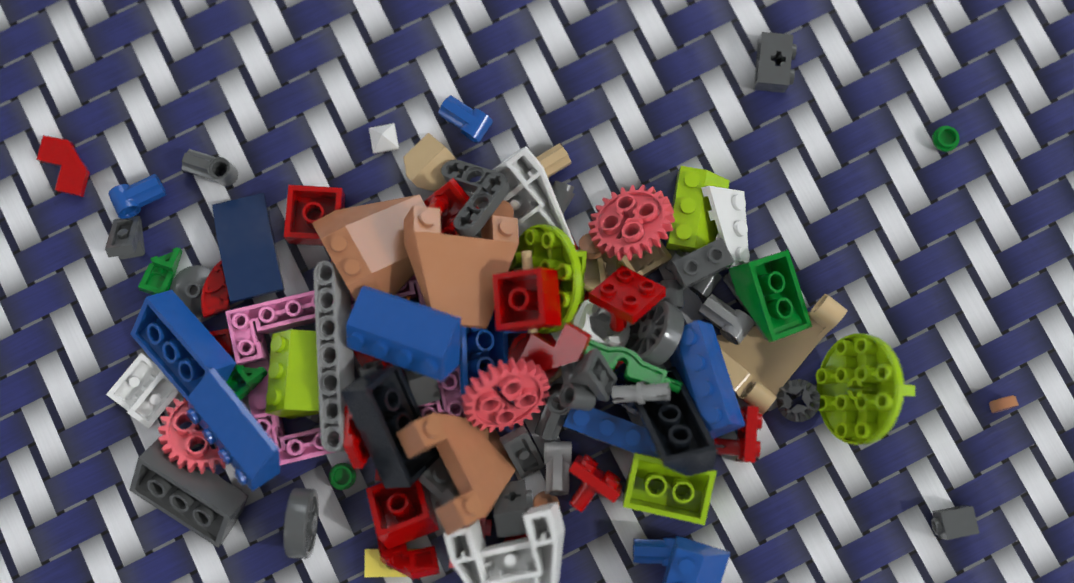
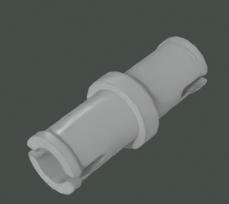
(641, 392)

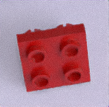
(450, 200)
(626, 297)
(746, 446)
(593, 482)

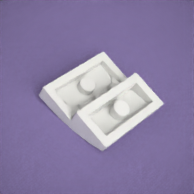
(143, 390)

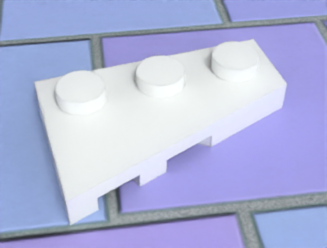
(730, 218)

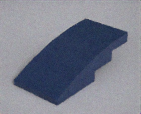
(247, 248)

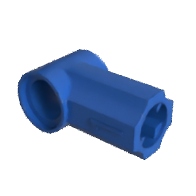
(469, 121)
(129, 198)
(652, 550)

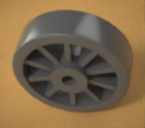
(657, 333)
(301, 523)

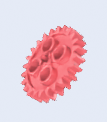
(631, 222)
(518, 382)
(180, 441)

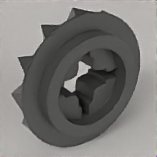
(810, 397)

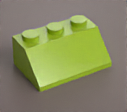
(692, 221)
(293, 375)
(666, 492)

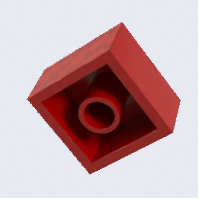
(306, 206)
(527, 299)
(401, 513)

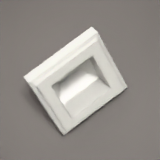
(383, 138)

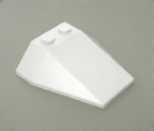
(529, 193)

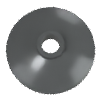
(184, 281)

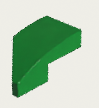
(160, 273)
(245, 379)

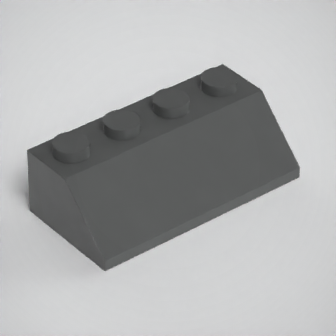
(194, 499)

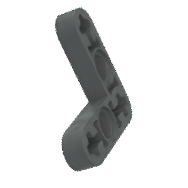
(490, 188)

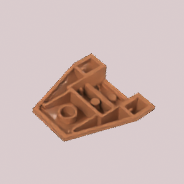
(369, 244)

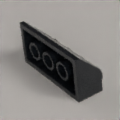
(380, 408)
(678, 431)

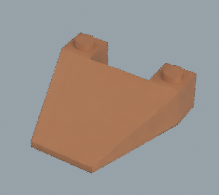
(459, 269)
(472, 458)

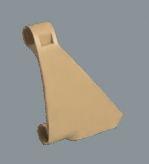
(762, 367)

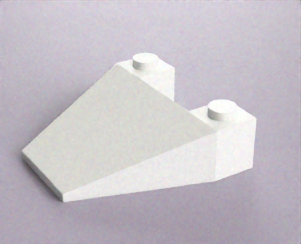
(516, 561)

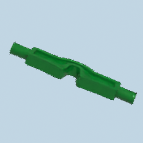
(636, 368)

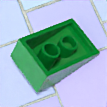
(772, 295)

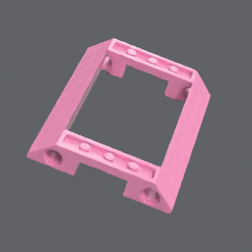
(247, 334)

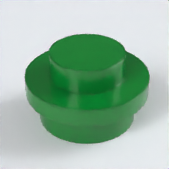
(945, 138)
(342, 476)

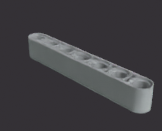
(328, 343)

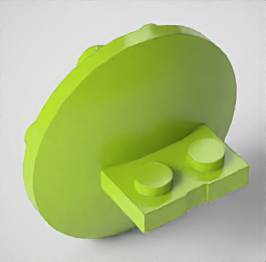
(555, 251)
(861, 389)

